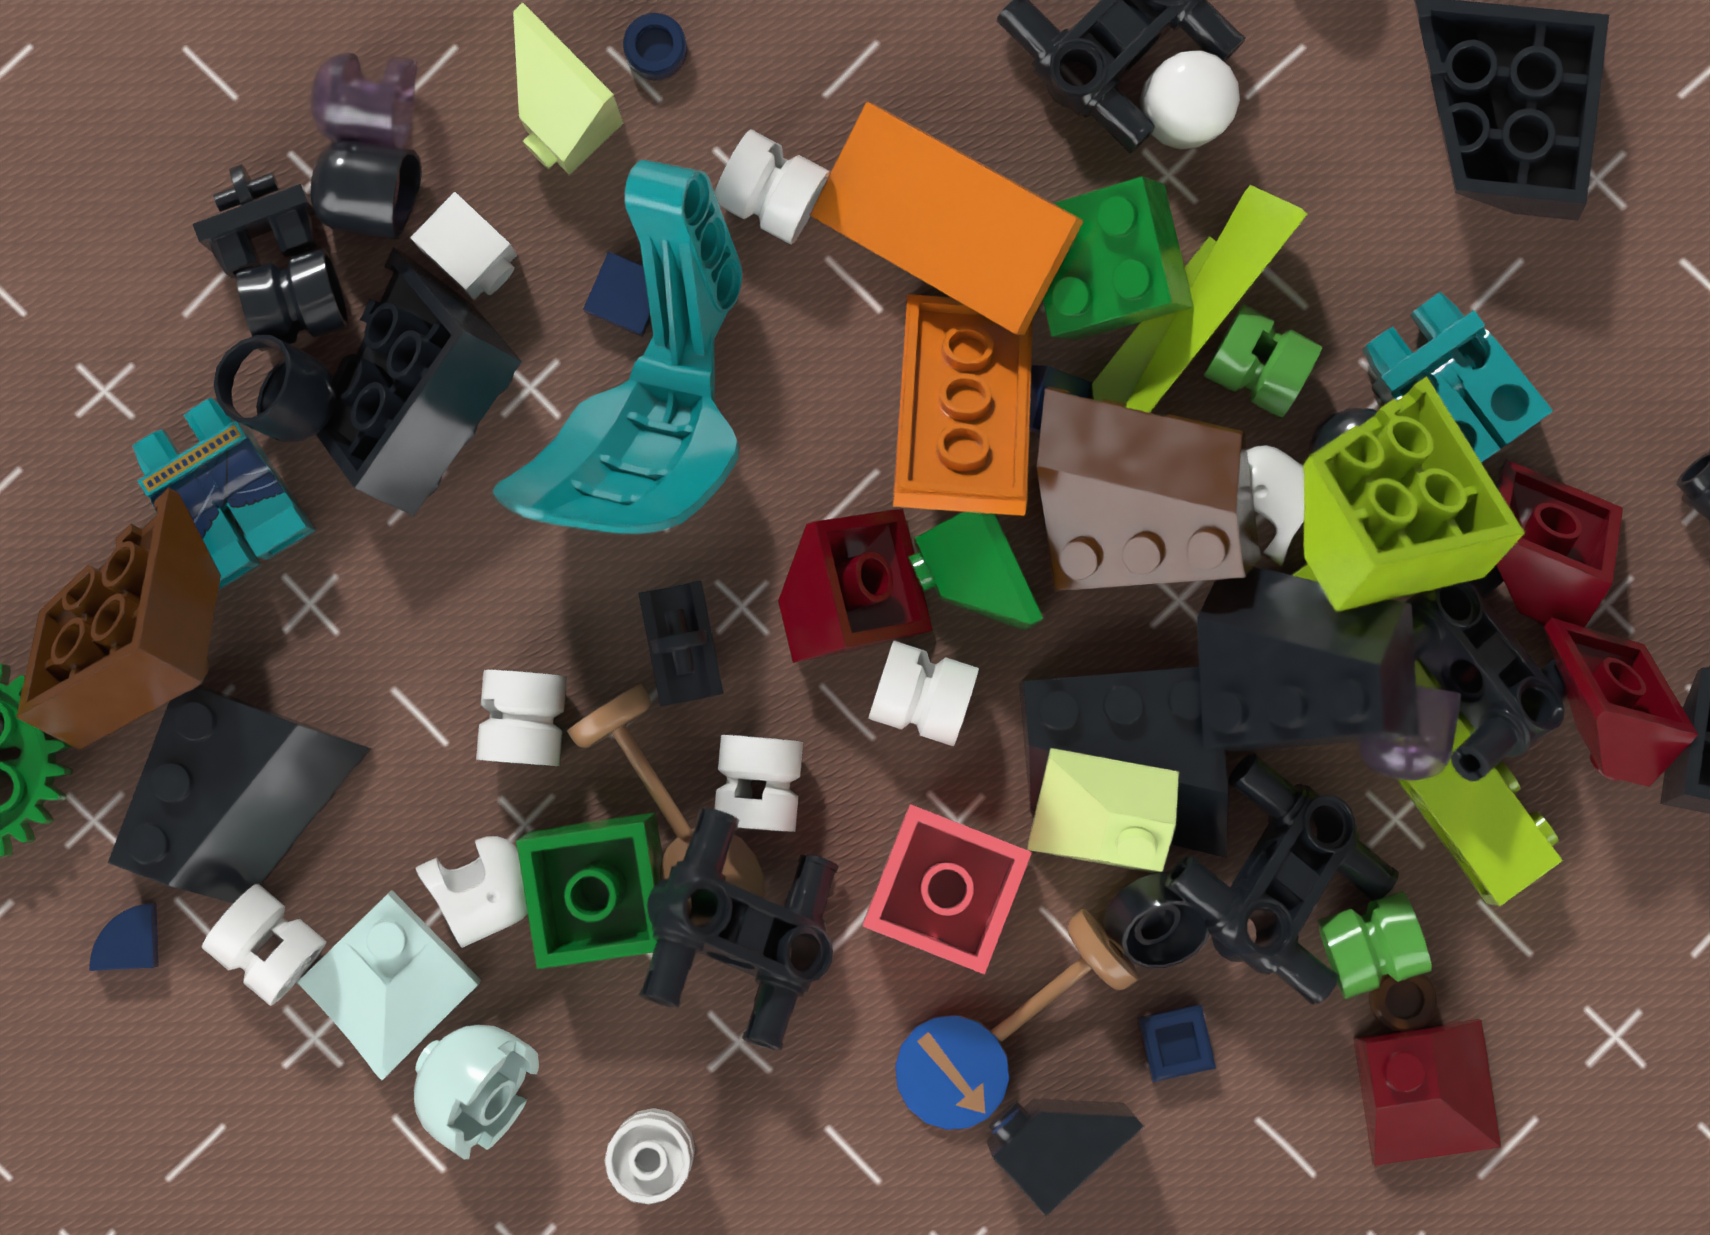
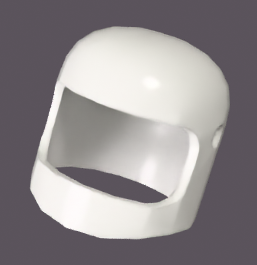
(1190, 99)
(1277, 495)
(481, 894)

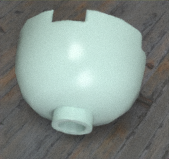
(471, 1086)

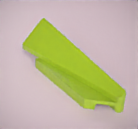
(1217, 281)

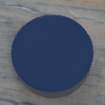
(655, 46)

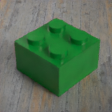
(1120, 263)
(590, 888)

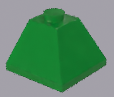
(975, 569)

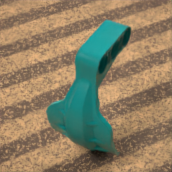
(656, 442)

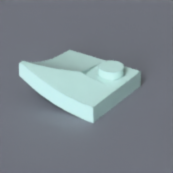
(388, 983)

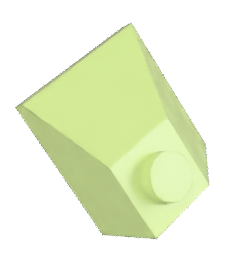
(559, 97)
(1105, 811)

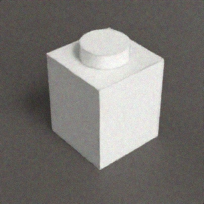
(466, 247)

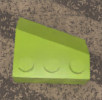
(1402, 506)

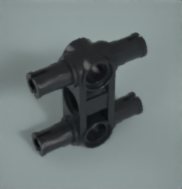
(1110, 44)
(1499, 682)
(1282, 879)
(739, 929)

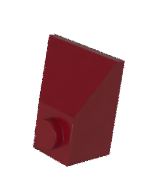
(1567, 547)
(852, 586)
(1619, 703)
(1427, 1092)

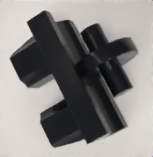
(231, 232)
(681, 643)

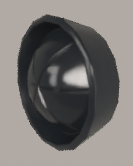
(1154, 924)

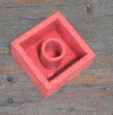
(946, 889)

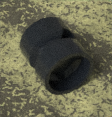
(293, 298)

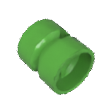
(1286, 364)
(1374, 944)

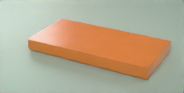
(946, 218)
(962, 411)

